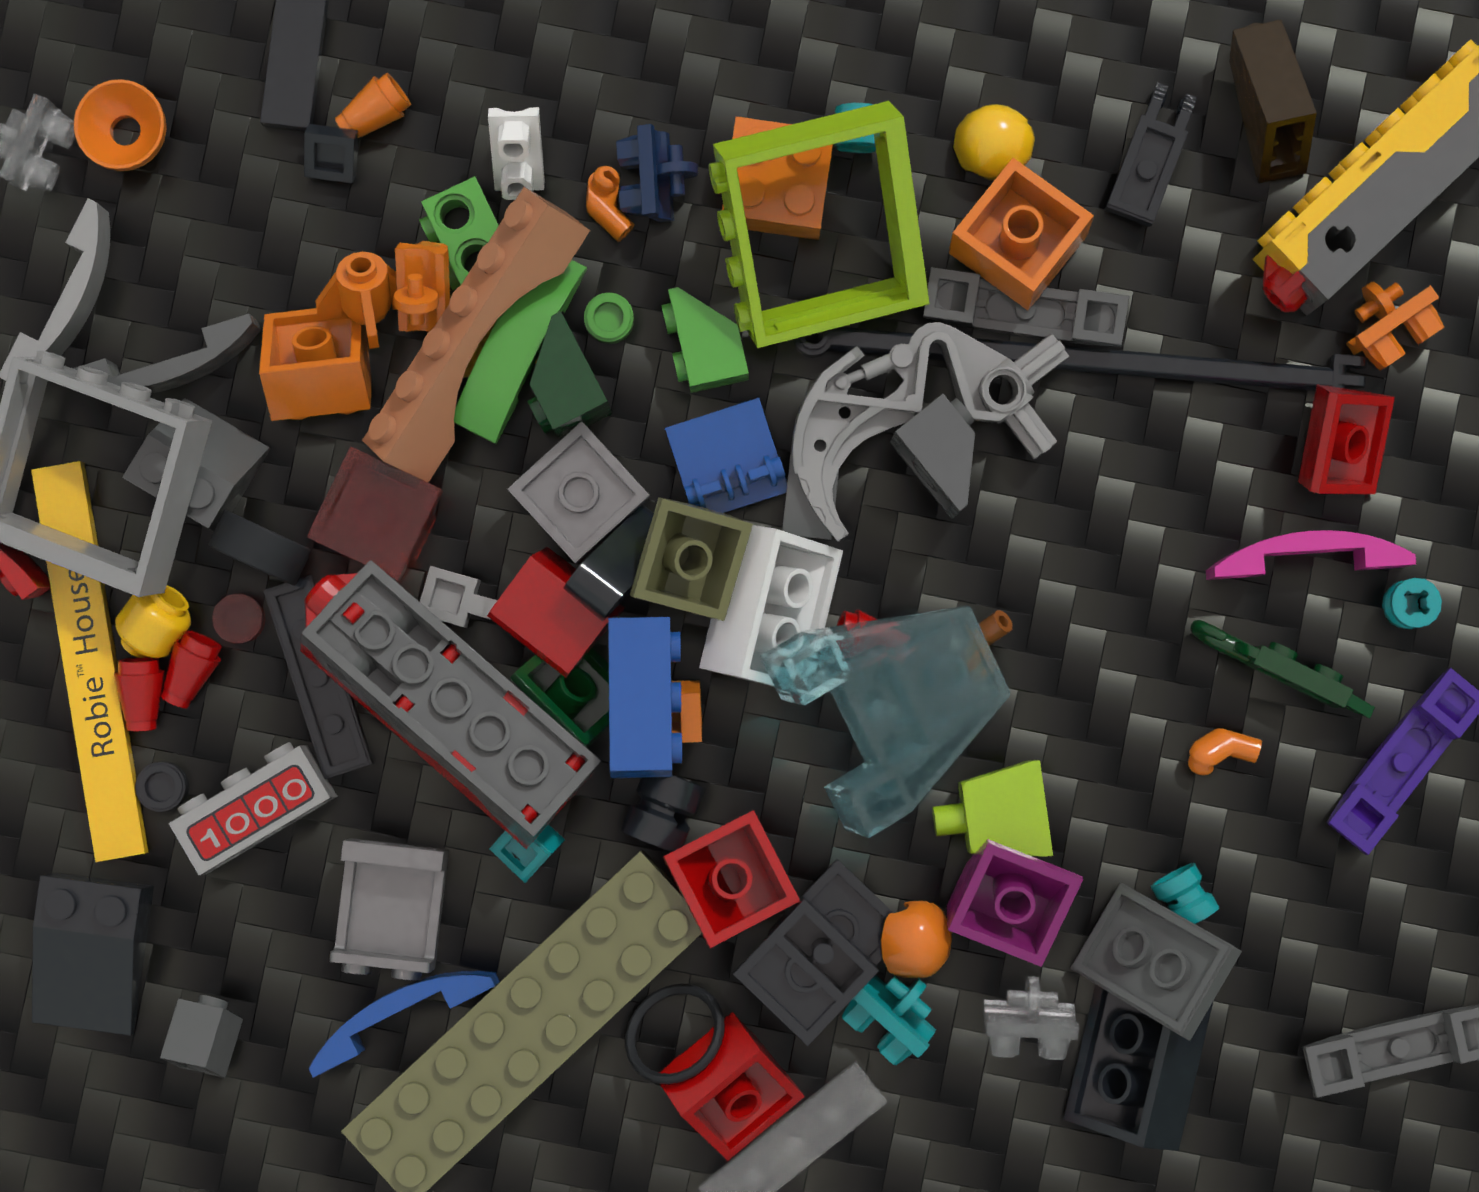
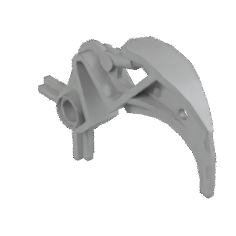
(971, 371)

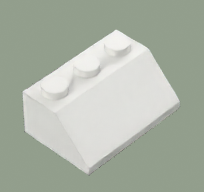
(778, 593)

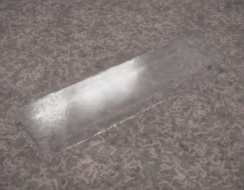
(801, 1135)

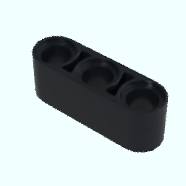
(610, 570)

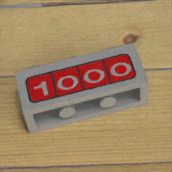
(251, 807)

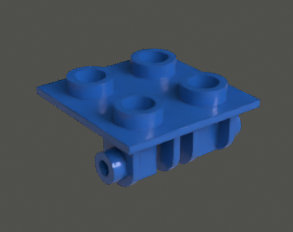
(727, 458)

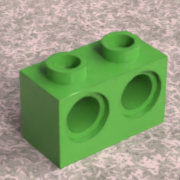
(467, 239)

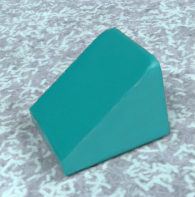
(532, 857)

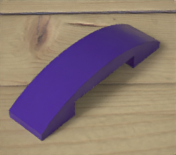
(1404, 760)

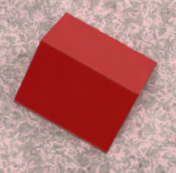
(1345, 441)
(547, 616)

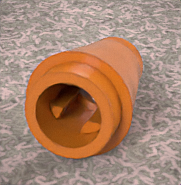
(374, 106)

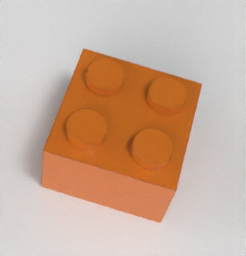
(786, 191)
(1020, 233)

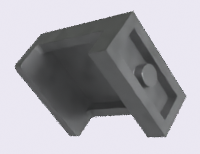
(390, 908)

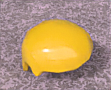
(991, 138)

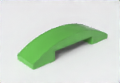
(511, 354)

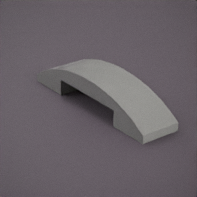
(91, 239)

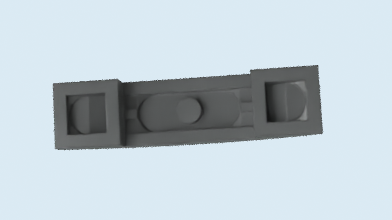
(1069, 315)
(223, 343)
(1392, 1049)

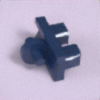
(660, 173)

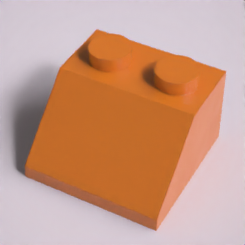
(314, 365)

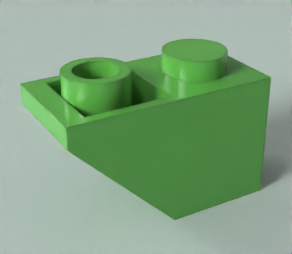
(709, 343)

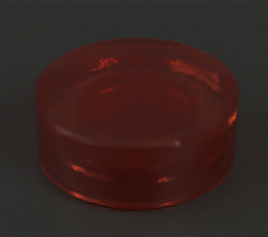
(238, 618)

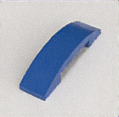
(455, 987)

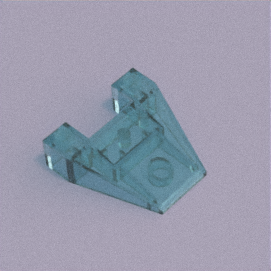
(909, 694)

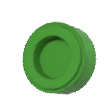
(609, 318)

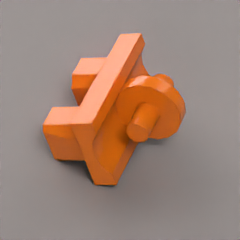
(421, 284)
(1416, 315)

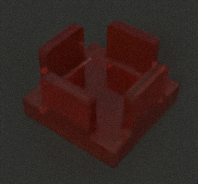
(376, 513)

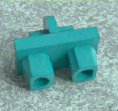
(898, 1011)

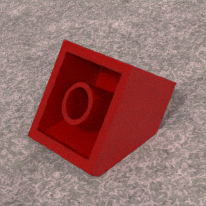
(731, 879)
(735, 1093)

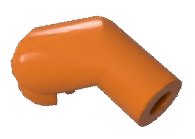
(602, 202)
(1219, 745)

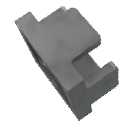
(579, 493)

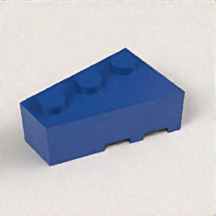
(643, 697)

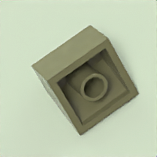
(691, 558)

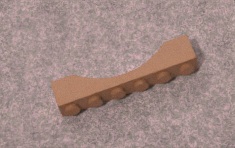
(525, 250)

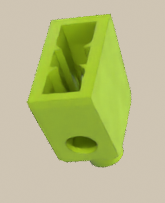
(1002, 808)

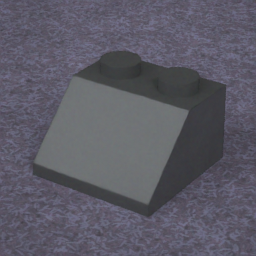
(940, 451)
(223, 475)

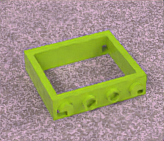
(845, 307)

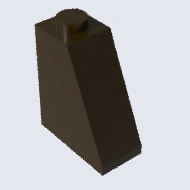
(1272, 100)

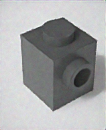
(202, 1036)

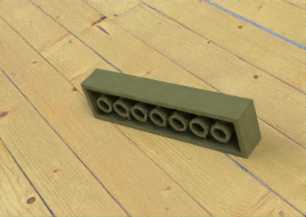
(525, 1027)

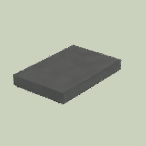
(1156, 961)

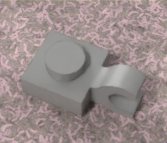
(454, 597)

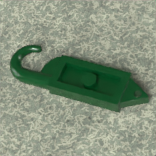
(1281, 664)

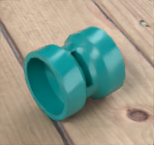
(1184, 894)

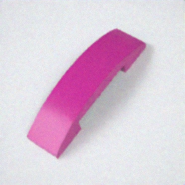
(1368, 553)

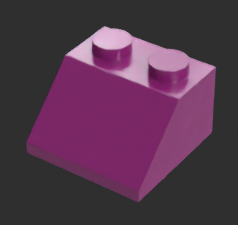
(1011, 901)

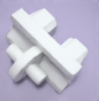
(516, 151)

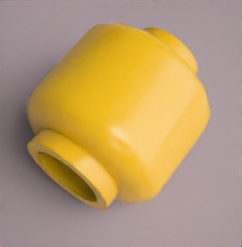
(153, 623)

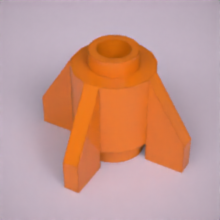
(362, 289)

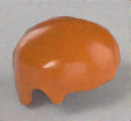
(916, 940)

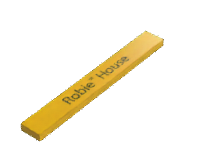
(89, 668)

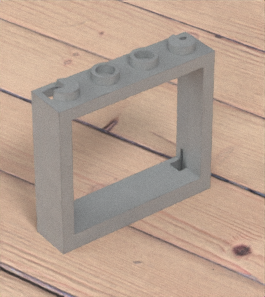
(18, 420)

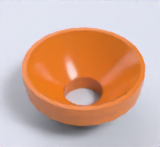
(103, 109)

